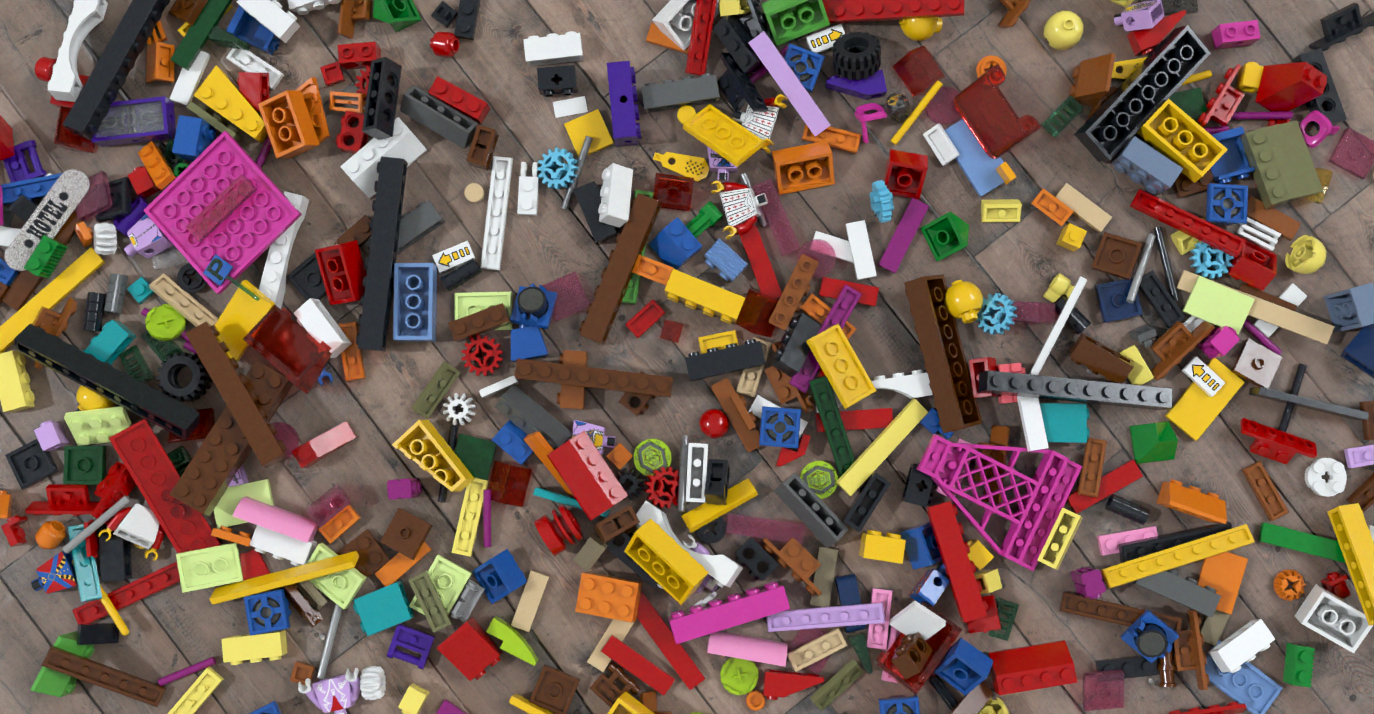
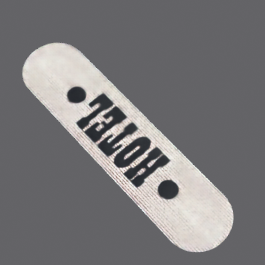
(47, 217)

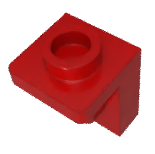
(14, 533)
(1336, 584)

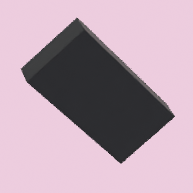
(97, 633)

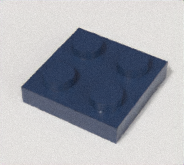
(1113, 301)

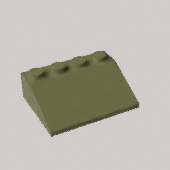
(1281, 164)

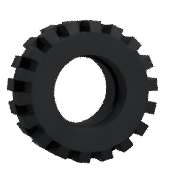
(856, 55)
(169, 375)

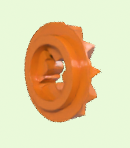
(985, 63)
(1280, 584)

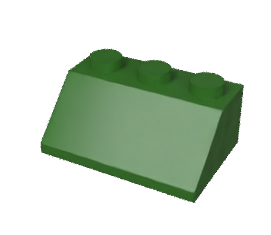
(794, 18)
(55, 682)

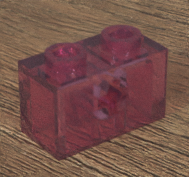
(1034, 313)
(328, 505)

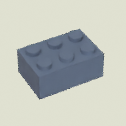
(1146, 166)
(1351, 307)

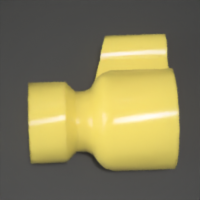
(1059, 286)

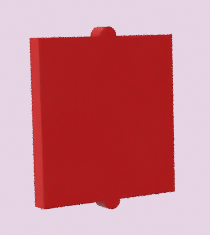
(92, 542)
(253, 565)
(987, 623)

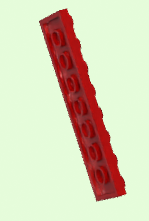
(877, 10)
(156, 479)

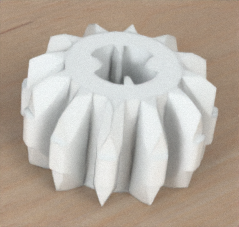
(105, 239)
(457, 403)
(372, 683)

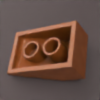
(1092, 79)

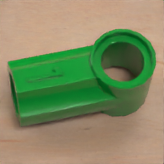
(707, 217)

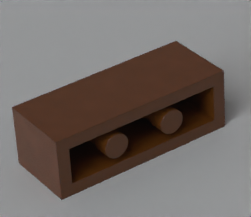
(479, 323)
(1101, 359)

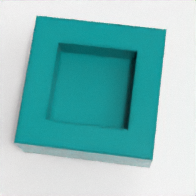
(140, 290)

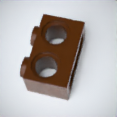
(482, 147)
(625, 401)
(616, 524)
(911, 655)

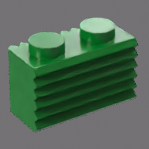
(45, 257)
(1298, 665)

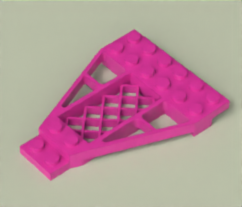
(1036, 512)

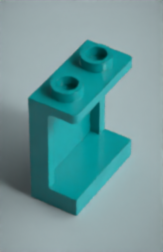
(1065, 422)
(383, 608)

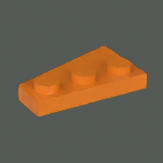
(315, 108)

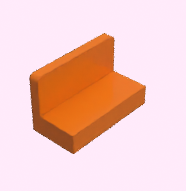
(158, 62)

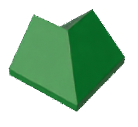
(397, 13)
(946, 235)
(1153, 442)

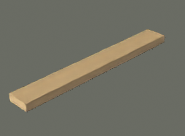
(1273, 313)

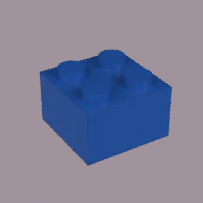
(192, 137)

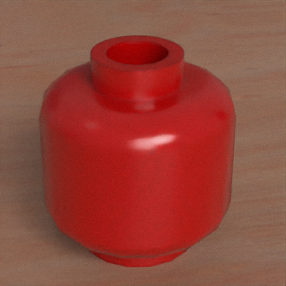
(444, 44)
(44, 68)

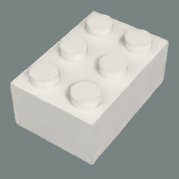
(1334, 618)

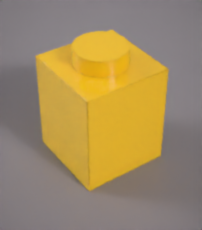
(1249, 77)
(1071, 237)
(978, 554)

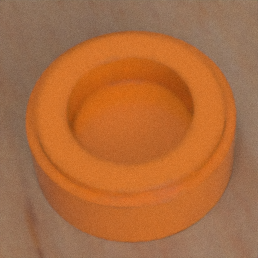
(755, 700)

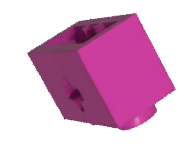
(1235, 34)
(1218, 342)

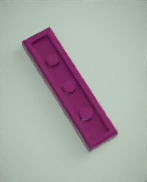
(903, 235)

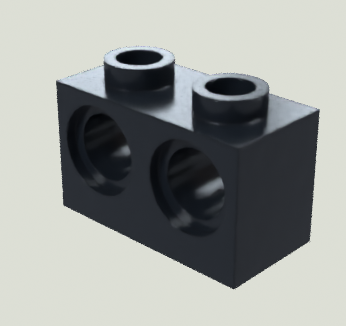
(717, 482)
(758, 556)

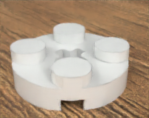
(1335, 470)

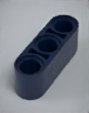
(848, 595)

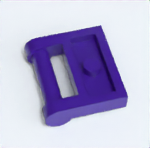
(17, 165)
(413, 640)

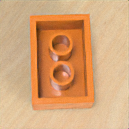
(288, 124)
(609, 596)

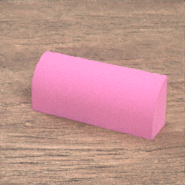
(276, 519)
(747, 648)

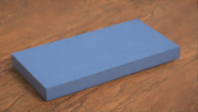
(973, 159)
(1245, 686)

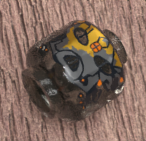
(897, 107)

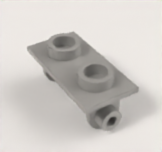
(467, 601)

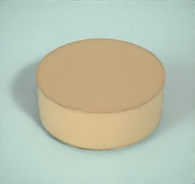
(474, 193)

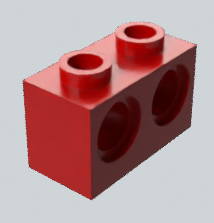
(358, 54)
(348, 132)

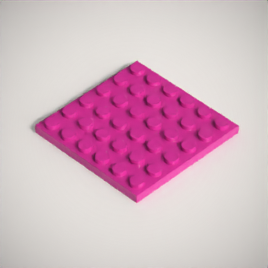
(242, 234)

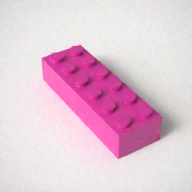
(728, 613)

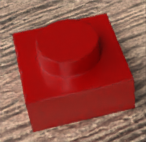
(332, 74)

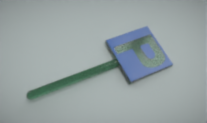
(219, 270)

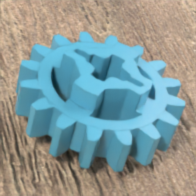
(553, 162)
(881, 201)
(1202, 261)
(1002, 317)

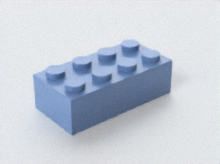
(415, 302)

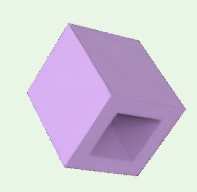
(51, 435)

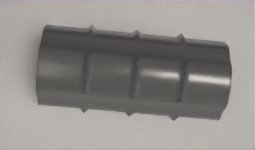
(115, 293)

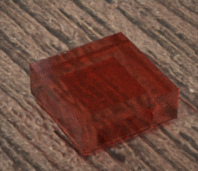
(671, 331)

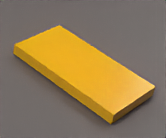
(723, 135)
(241, 317)
(841, 366)
(1197, 410)

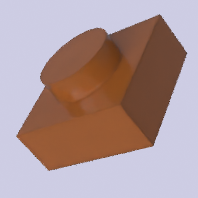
(301, 672)

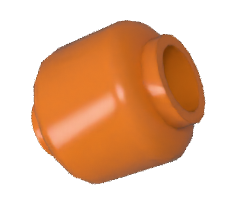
(50, 535)

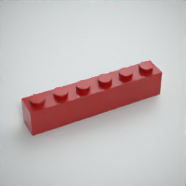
(956, 561)

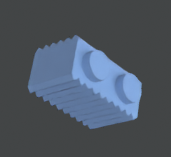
(725, 261)

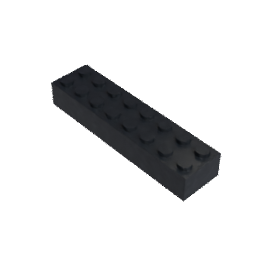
(1142, 93)

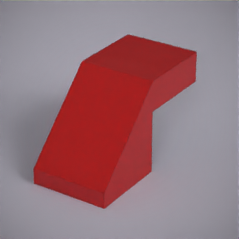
(787, 455)

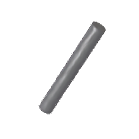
(746, 181)

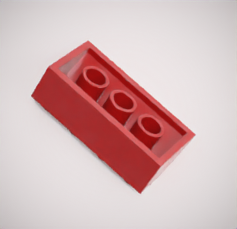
(587, 475)
(1032, 668)

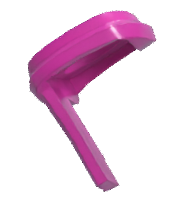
(863, 118)
(1325, 128)

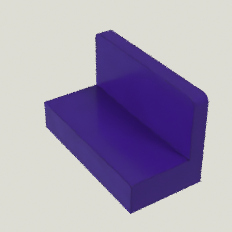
(125, 223)

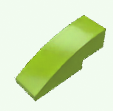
(512, 640)

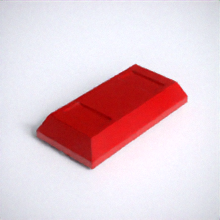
(645, 318)

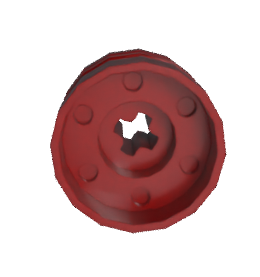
(557, 530)

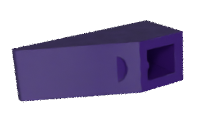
(866, 89)

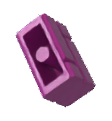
(403, 488)
(1088, 582)

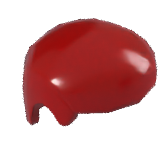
(714, 423)

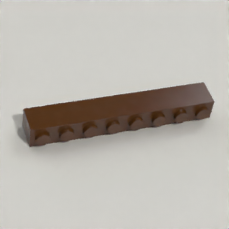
(619, 270)
(594, 378)
(236, 394)

